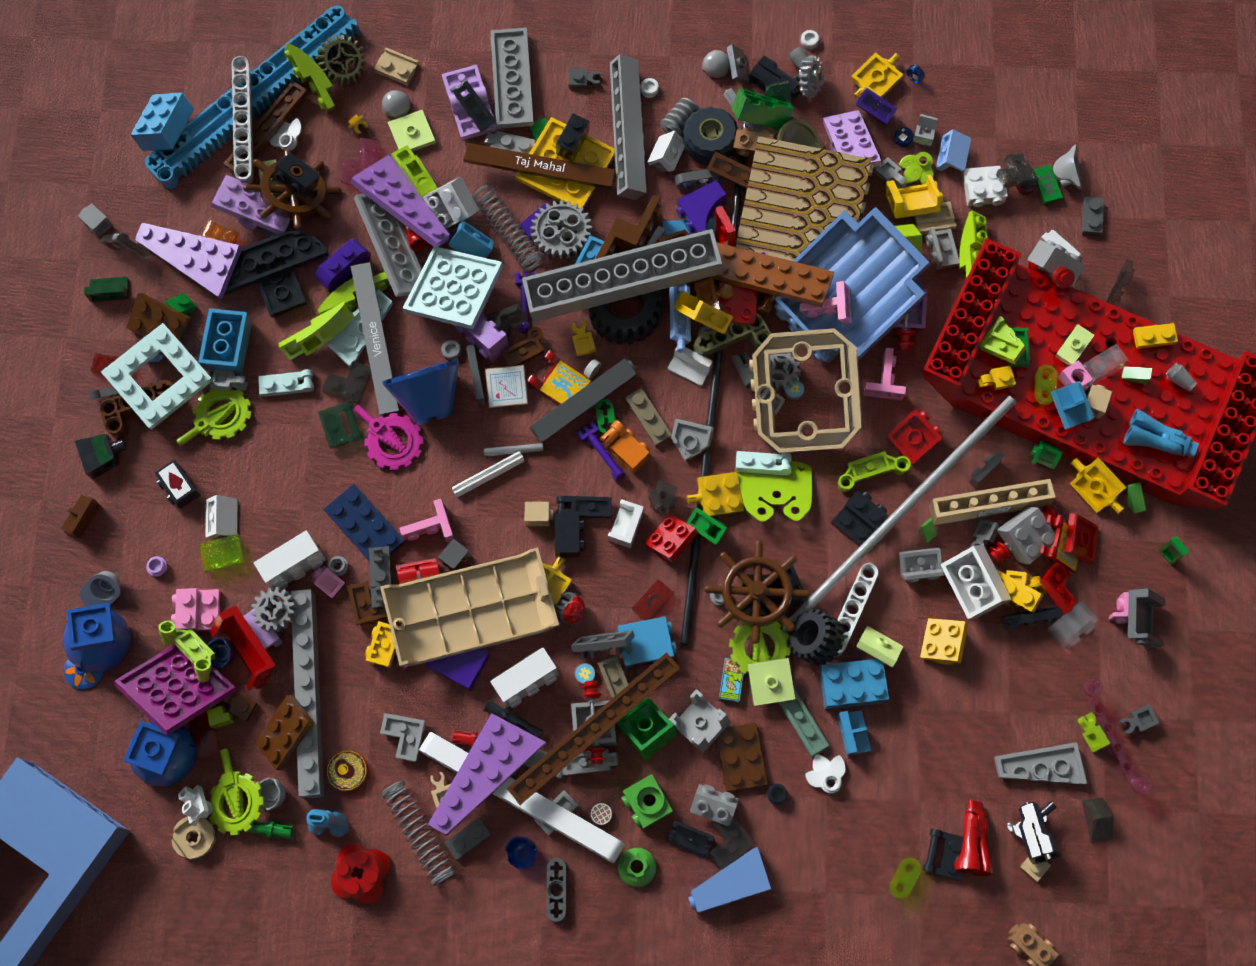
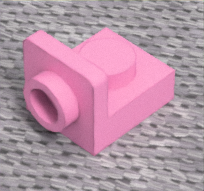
(327, 581)
(1122, 606)

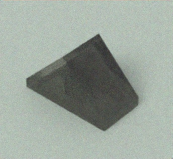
(1098, 819)

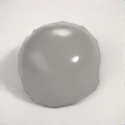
(716, 64)
(395, 104)
(273, 793)

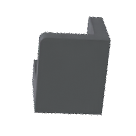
(454, 554)

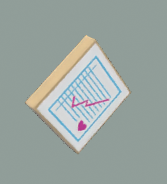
(506, 386)

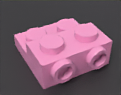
(195, 608)

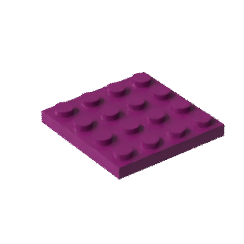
(169, 689)

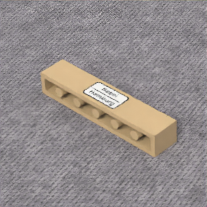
(991, 501)

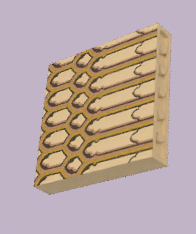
(797, 195)

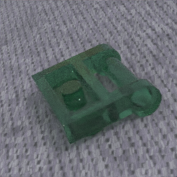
(334, 427)

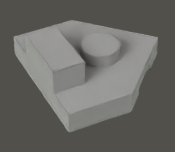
(691, 438)

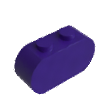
(337, 267)

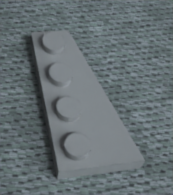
(1047, 764)

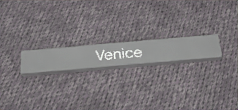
(374, 336)

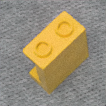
(914, 199)
(702, 312)

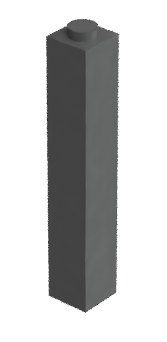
(583, 400)

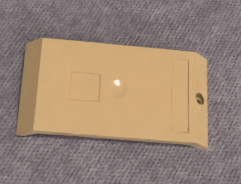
(469, 608)

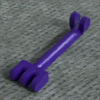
(523, 327)
(617, 472)

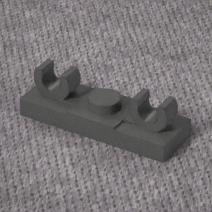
(379, 573)
(603, 643)

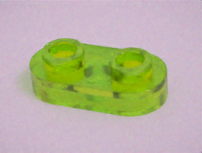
(1045, 385)
(904, 878)

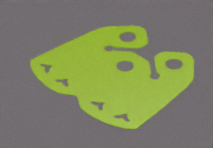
(763, 485)

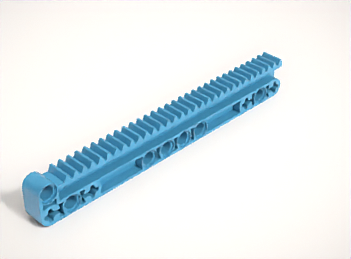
(216, 122)

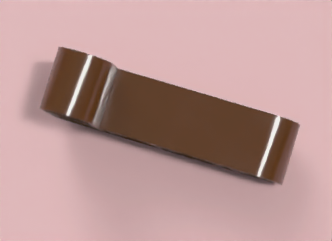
(122, 412)

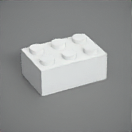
(290, 561)
(975, 581)
(525, 678)

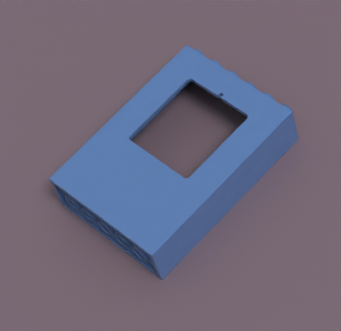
(60, 836)

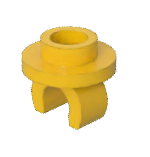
(355, 121)
(1034, 583)

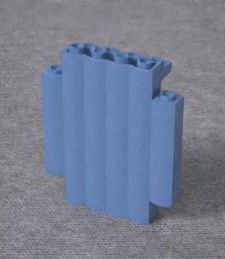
(876, 267)

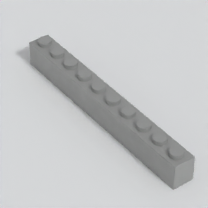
(308, 693)

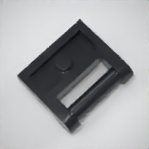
(950, 854)

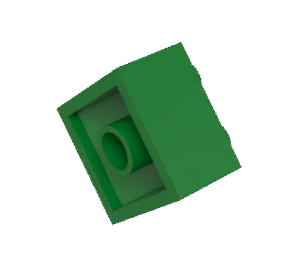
(647, 728)

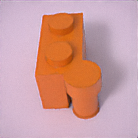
(625, 447)

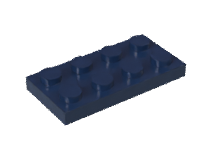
(362, 522)

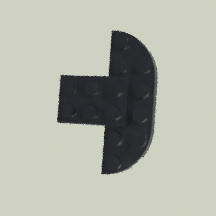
(272, 267)

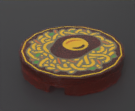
(347, 770)

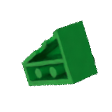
(761, 109)

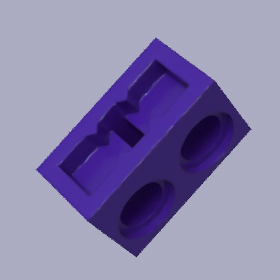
(876, 106)

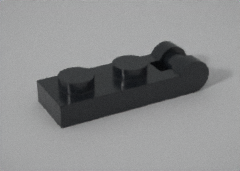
(473, 106)
(586, 506)

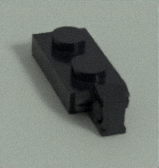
(1029, 618)

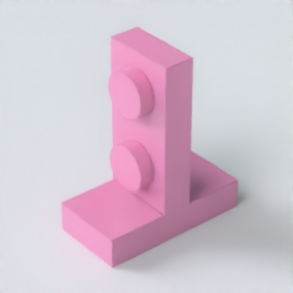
(831, 306)
(886, 388)
(429, 525)

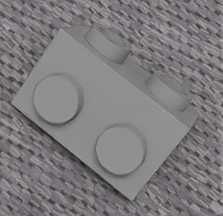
(943, 249)
(921, 564)
(714, 804)

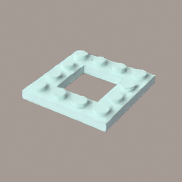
(156, 411)

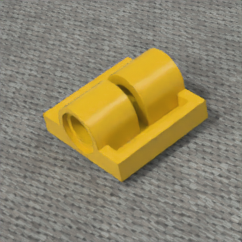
(944, 641)

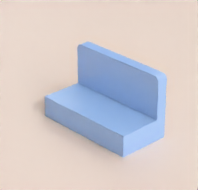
(953, 151)

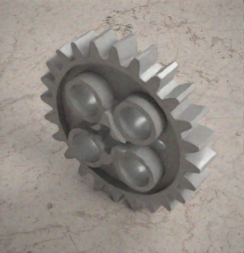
(561, 229)

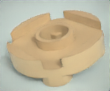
(193, 849)

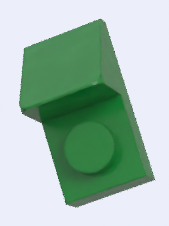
(707, 526)

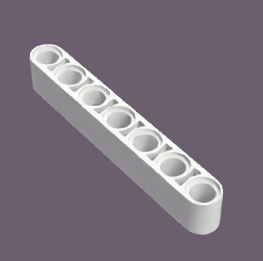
(240, 112)

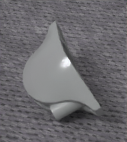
(1067, 168)

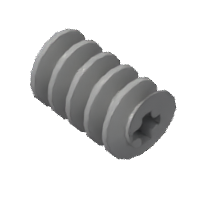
(678, 115)

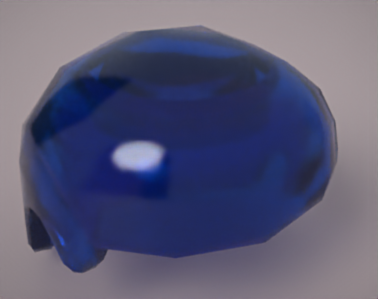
(521, 852)

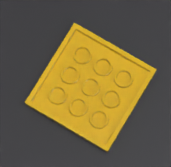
(591, 153)

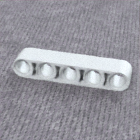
(856, 601)

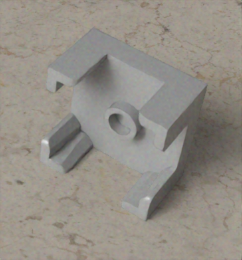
(700, 722)

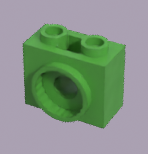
(646, 815)

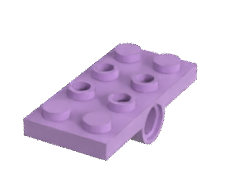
(464, 123)
(851, 136)
(247, 206)

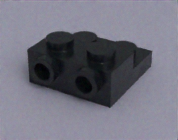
(860, 518)

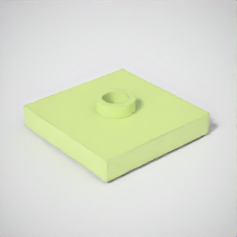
(412, 131)
(879, 646)
(771, 681)

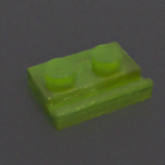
(221, 553)

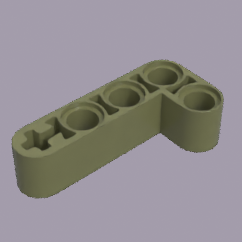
(730, 338)

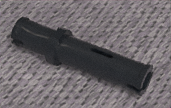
(508, 716)

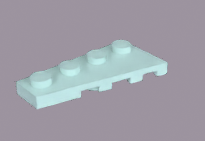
(351, 339)

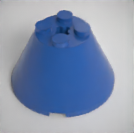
(426, 391)

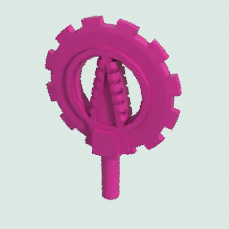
(382, 430)

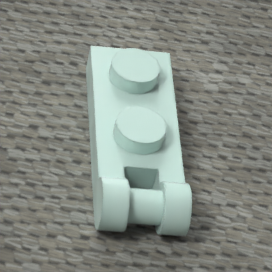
(285, 383)
(763, 463)

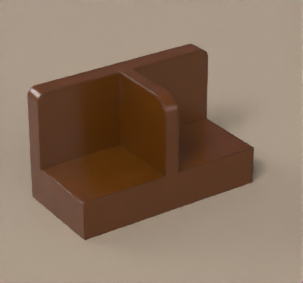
(80, 516)

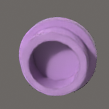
(156, 566)

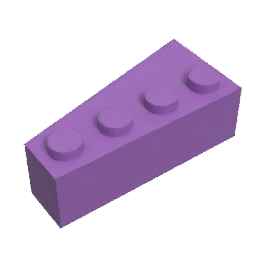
(486, 338)

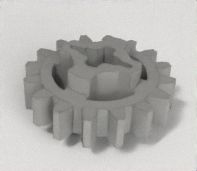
(811, 76)
(785, 363)
(280, 614)

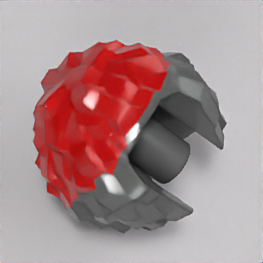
(570, 610)

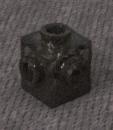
(663, 497)

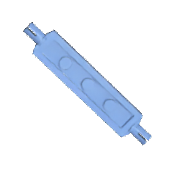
(679, 323)

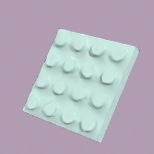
(453, 287)

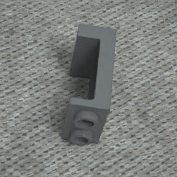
(1140, 617)

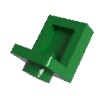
(181, 303)
(1046, 454)

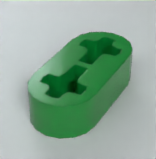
(601, 418)

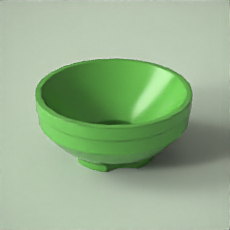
(637, 879)

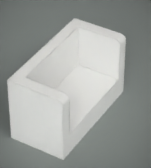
(626, 524)

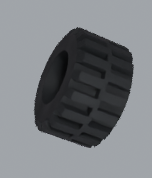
(827, 642)

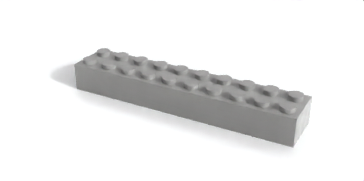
(623, 275)

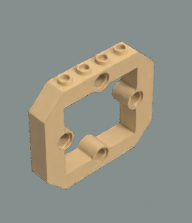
(814, 341)

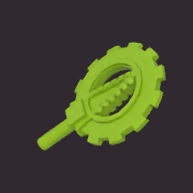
(209, 422)
(760, 650)
(231, 787)

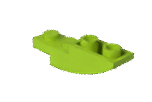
(308, 69)
(414, 171)
(972, 240)
(347, 294)
(320, 332)

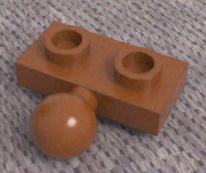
(707, 292)

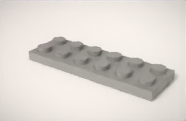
(511, 78)
(391, 245)

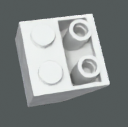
(451, 202)

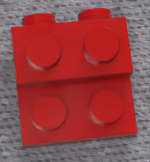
(915, 436)

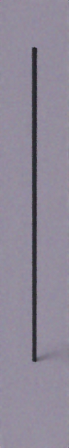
(707, 453)

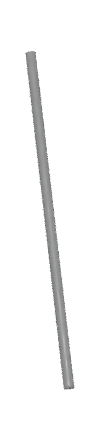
(902, 510)

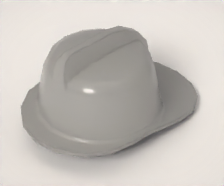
(101, 589)

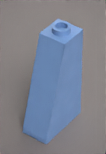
(735, 882)

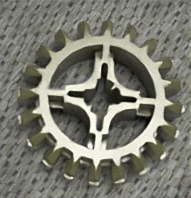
(356, 56)

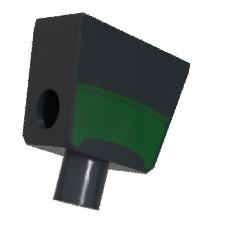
(99, 454)

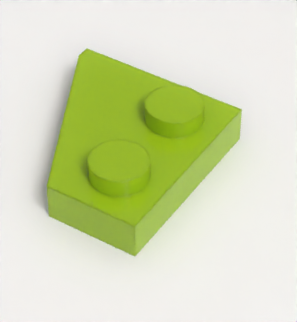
(1003, 342)

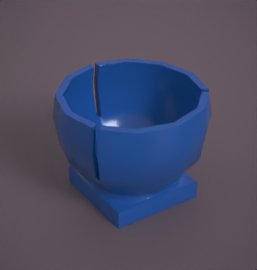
(96, 638)
(161, 757)

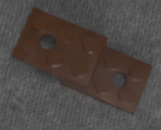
(626, 236)

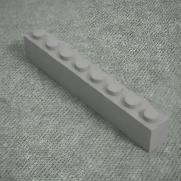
(627, 127)

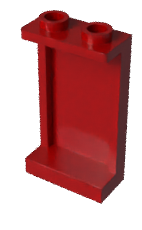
(246, 645)

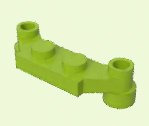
(871, 467)
(190, 646)

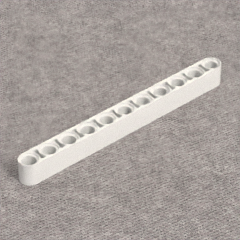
(536, 806)

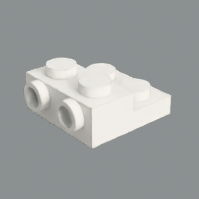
(983, 186)

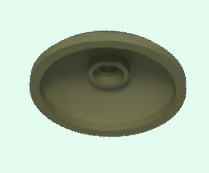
(799, 133)

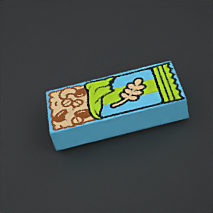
(731, 681)

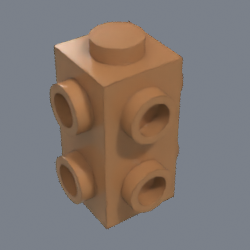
(746, 141)
(1026, 941)

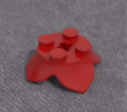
(370, 886)

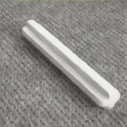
(488, 474)

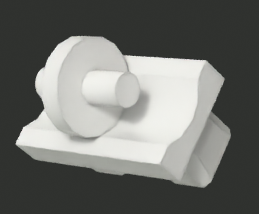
(195, 804)

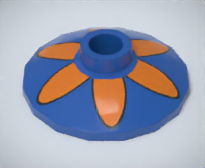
(81, 679)

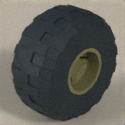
(709, 132)

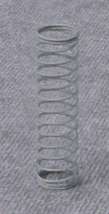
(533, 255)
(441, 876)

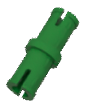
(272, 830)

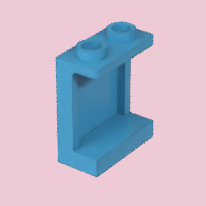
(650, 641)

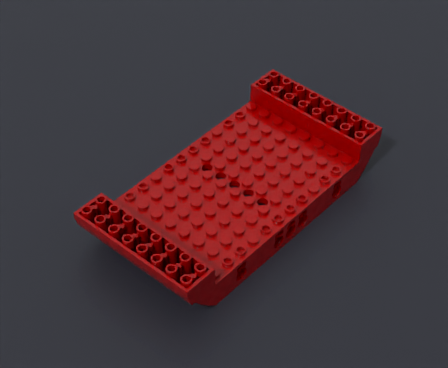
(1214, 413)

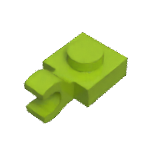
(1093, 734)

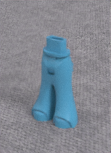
(1166, 438)
(321, 820)

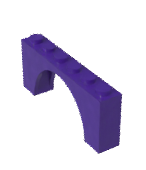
(700, 206)

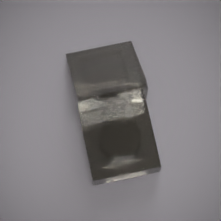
(507, 318)

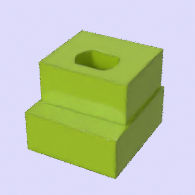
(219, 717)

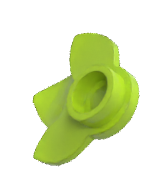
(915, 170)

